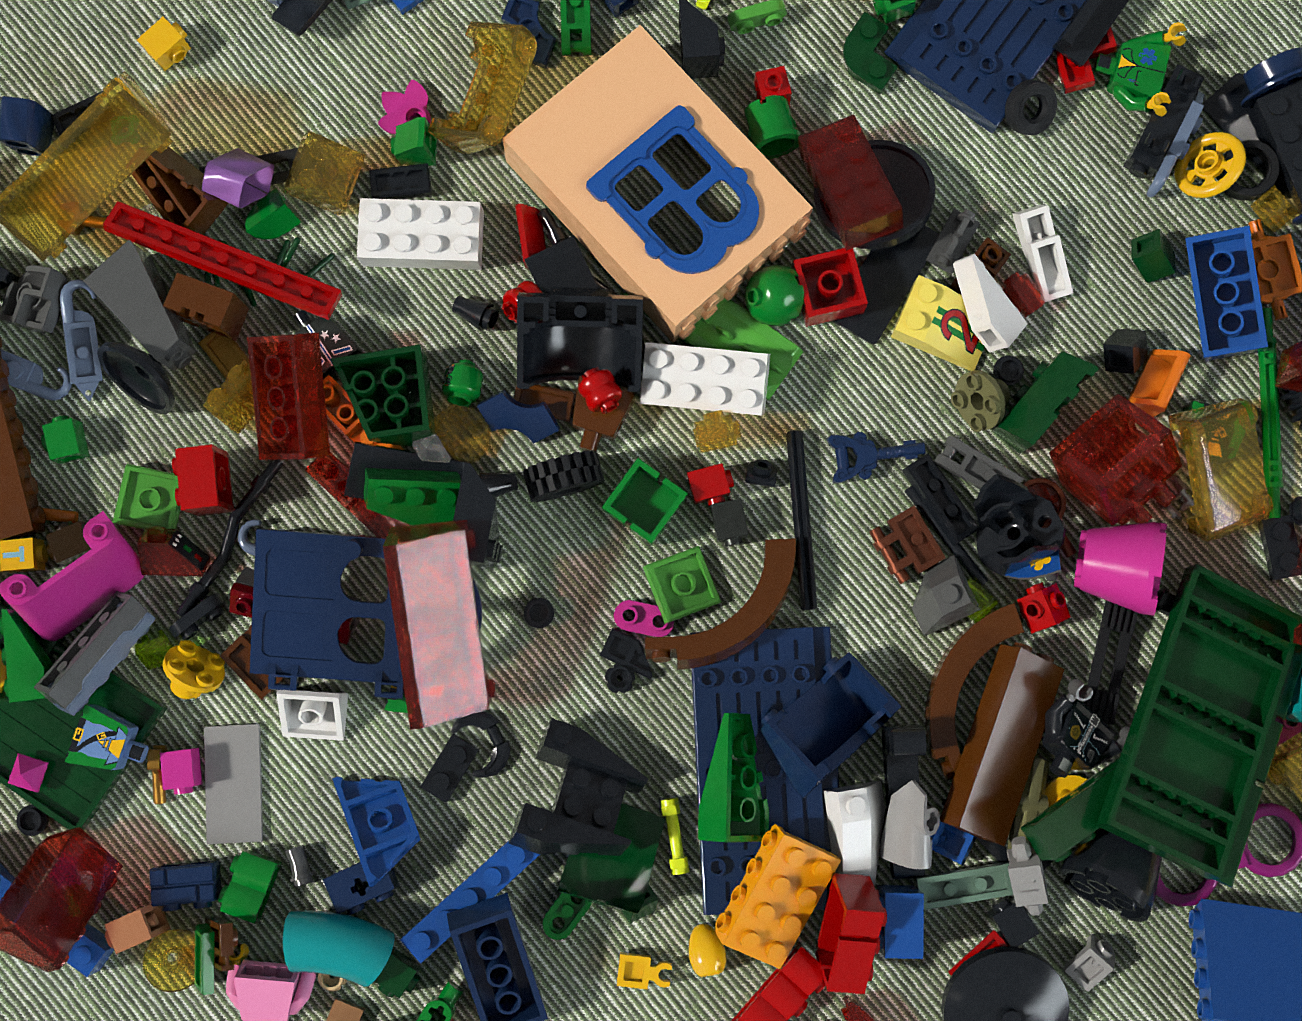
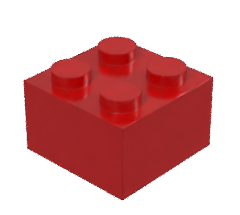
(830, 286)
(203, 480)

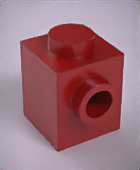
(710, 484)

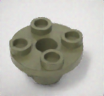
(980, 399)

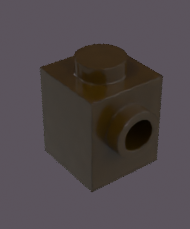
(67, 542)

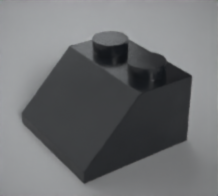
(699, 42)

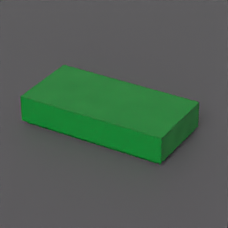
(204, 959)

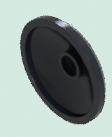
(138, 376)

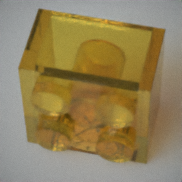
(324, 173)

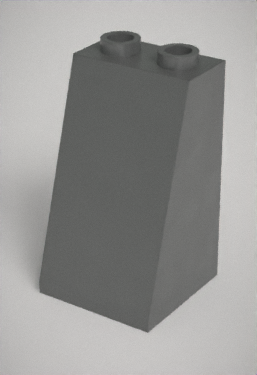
(136, 296)

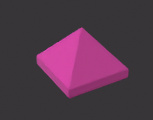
(28, 772)

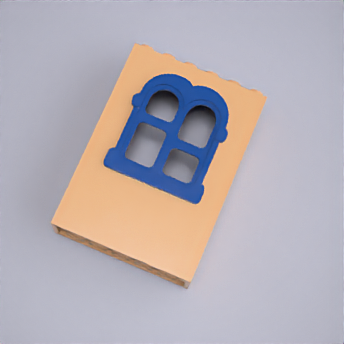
(610, 125)

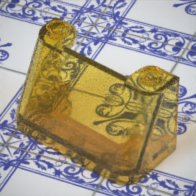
(503, 62)
(1223, 468)

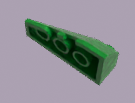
(732, 795)

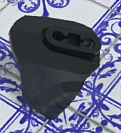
(1010, 510)

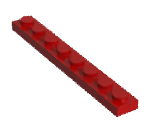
(222, 260)

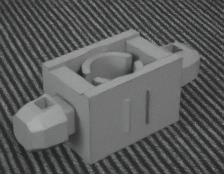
(1027, 876)

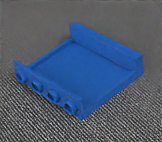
(1247, 962)

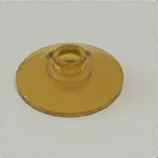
(170, 975)

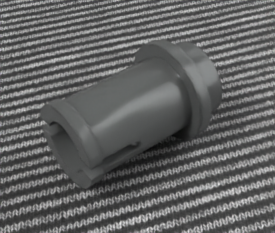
(299, 866)

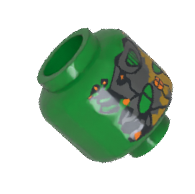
(462, 383)

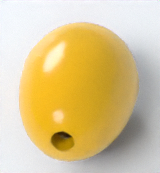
(706, 951)

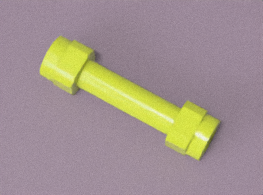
(678, 863)

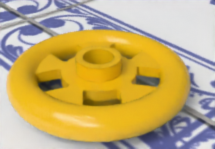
(1205, 158)

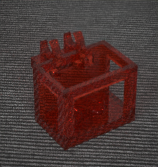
(1116, 465)

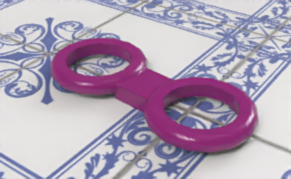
(1268, 870)

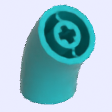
(336, 945)

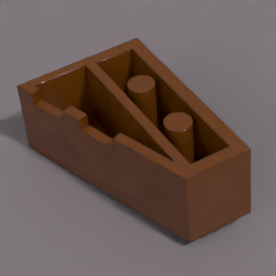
(177, 191)

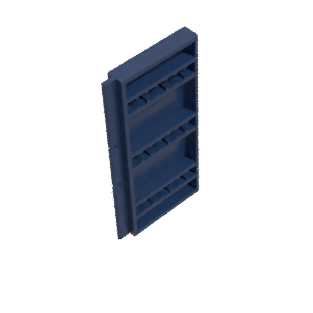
(979, 49)
(753, 682)

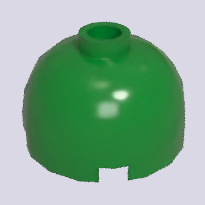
(774, 295)

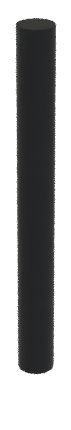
(957, 550)

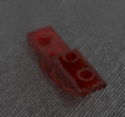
(332, 476)

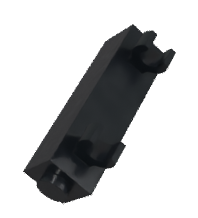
(1160, 131)

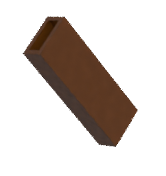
(1002, 743)

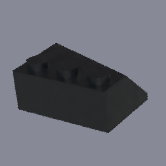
(480, 510)

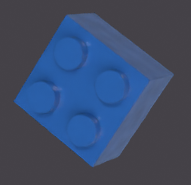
(905, 922)

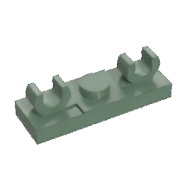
(965, 885)

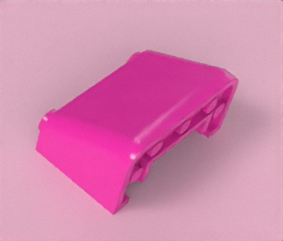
(80, 587)

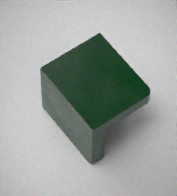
(1153, 256)

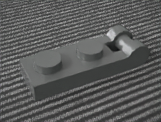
(975, 466)

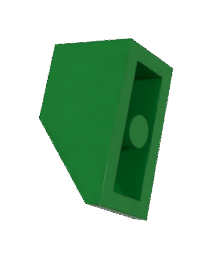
(414, 143)

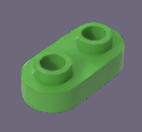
(747, 18)

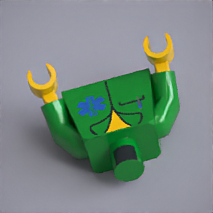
(1140, 69)

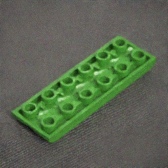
(737, 330)

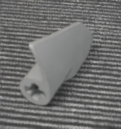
(909, 828)

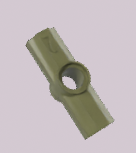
(1032, 800)

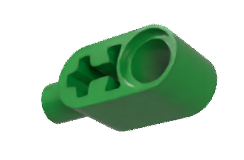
(446, 999)

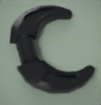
(502, 751)

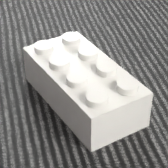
(420, 234)
(705, 378)

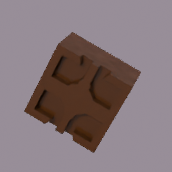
(206, 306)

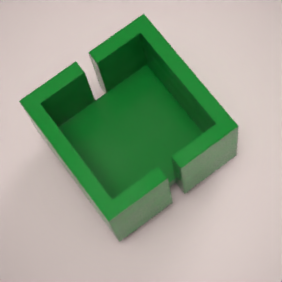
(644, 501)

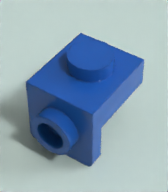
(952, 843)

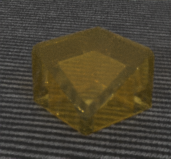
(1274, 209)

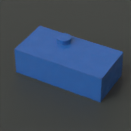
(1226, 293)

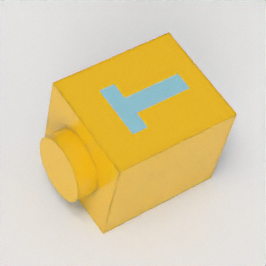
(22, 555)

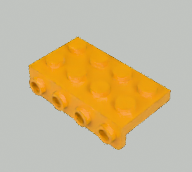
(775, 897)

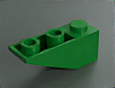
(23, 658)

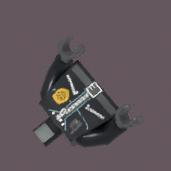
(1077, 734)

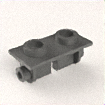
(953, 240)

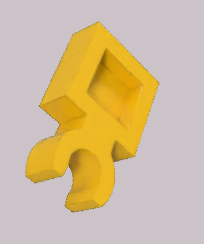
(636, 971)

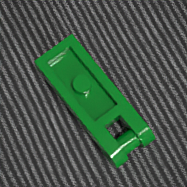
(575, 19)

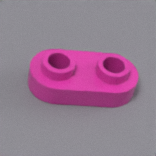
(643, 619)

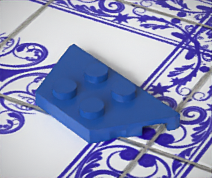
(378, 823)

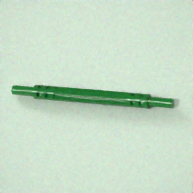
(1270, 417)

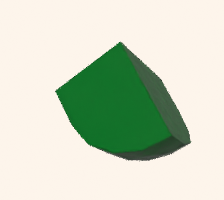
(271, 217)

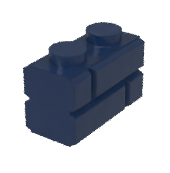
(185, 884)

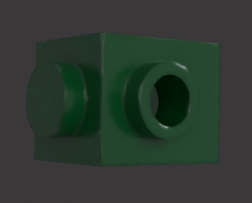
(398, 975)

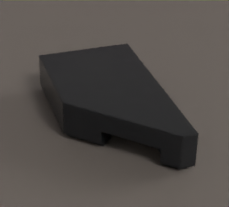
(626, 652)

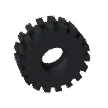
(563, 476)

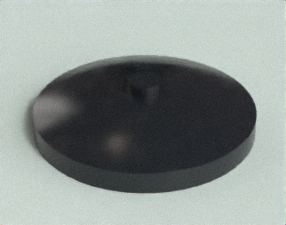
(912, 185)
(1005, 986)

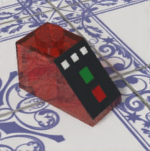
(170, 554)

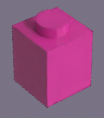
(181, 770)

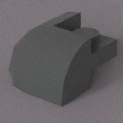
(34, 299)

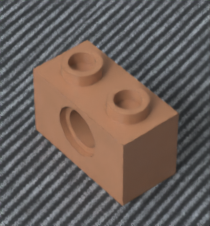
(136, 928)

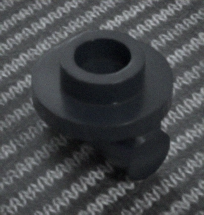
(761, 473)

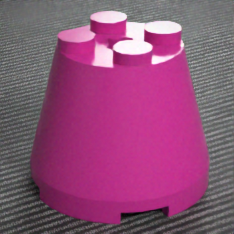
(1123, 564)

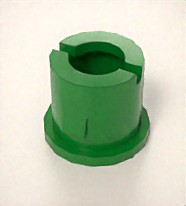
(772, 126)

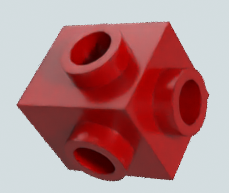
(1043, 607)

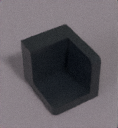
(1125, 351)

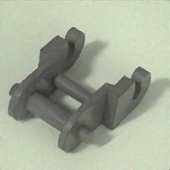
(1176, 513)

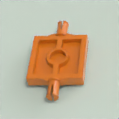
(1276, 268)

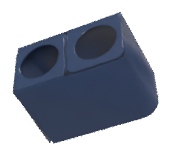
(25, 126)

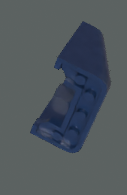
(828, 723)

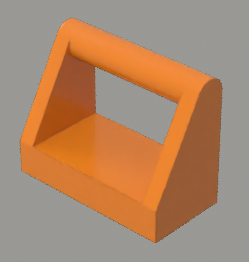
(1158, 380)

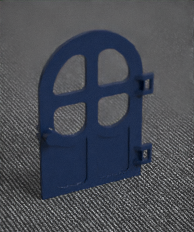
(304, 604)

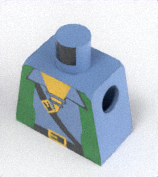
(105, 740)

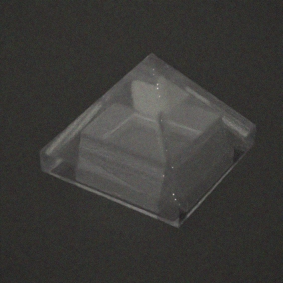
(431, 449)

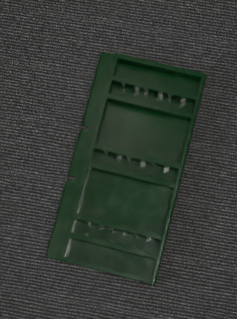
(1206, 726)

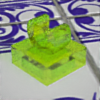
(153, 651)

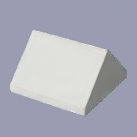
(313, 714)

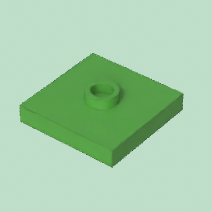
(147, 499)
(681, 584)

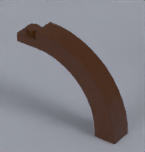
(743, 626)
(951, 674)

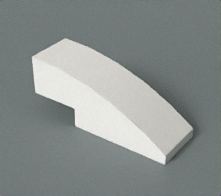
(1043, 252)

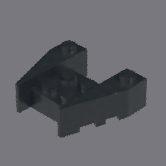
(585, 800)

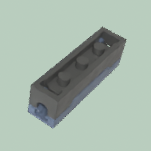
(95, 653)

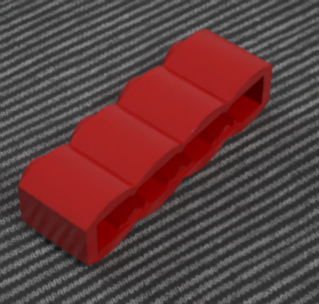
(785, 989)

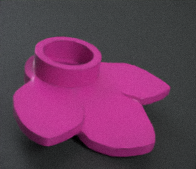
(404, 107)

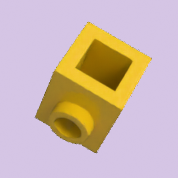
(165, 43)

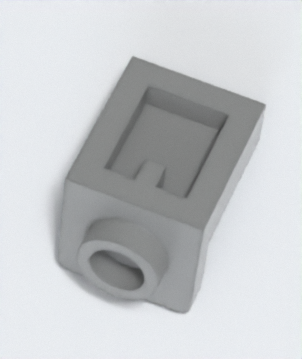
(1091, 963)

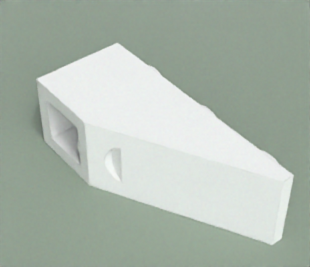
(987, 306)

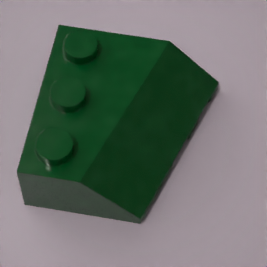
(390, 393)
(1040, 402)

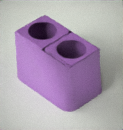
(226, 177)

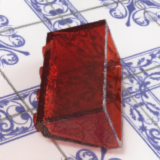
(55, 898)

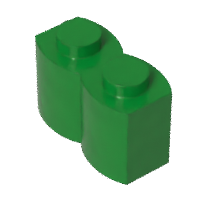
(250, 886)

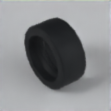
(1272, 166)

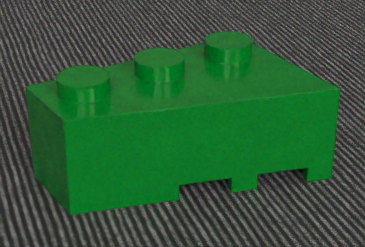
(412, 494)

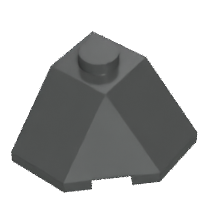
(943, 597)

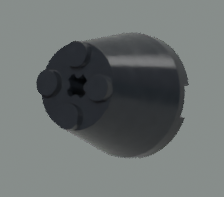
(1114, 875)

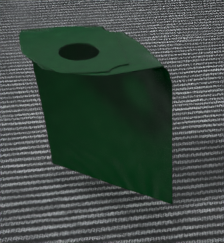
(617, 879)

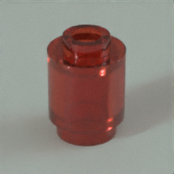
(1023, 293)

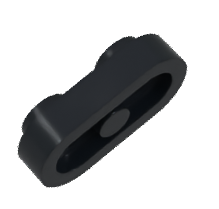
(188, 625)

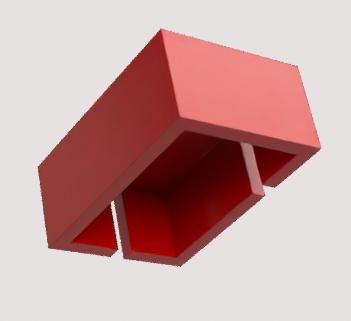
(850, 933)

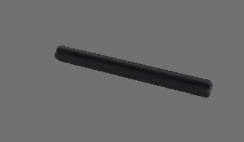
(801, 520)

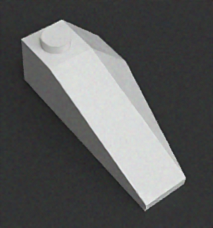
(856, 826)

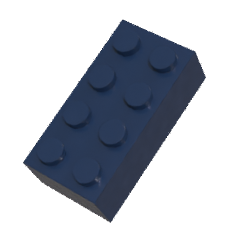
(496, 961)

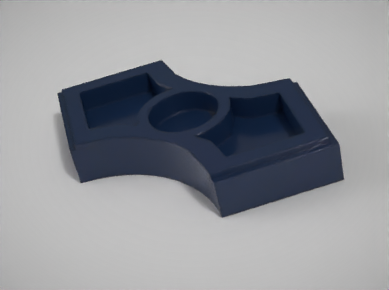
(526, 14)
(506, 413)

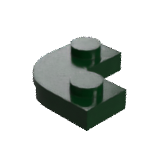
(860, 56)

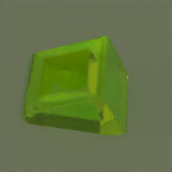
(984, 600)

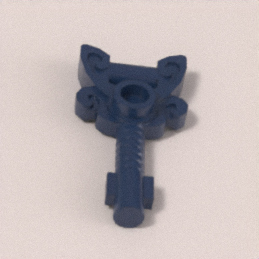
(867, 455)

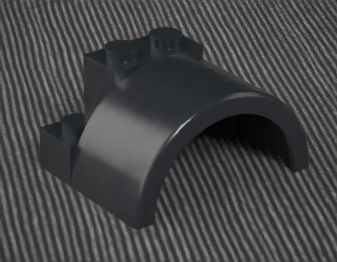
(578, 335)

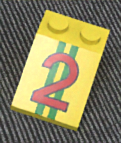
(938, 324)

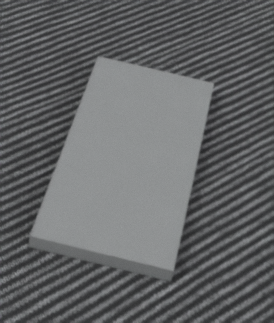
(233, 784)

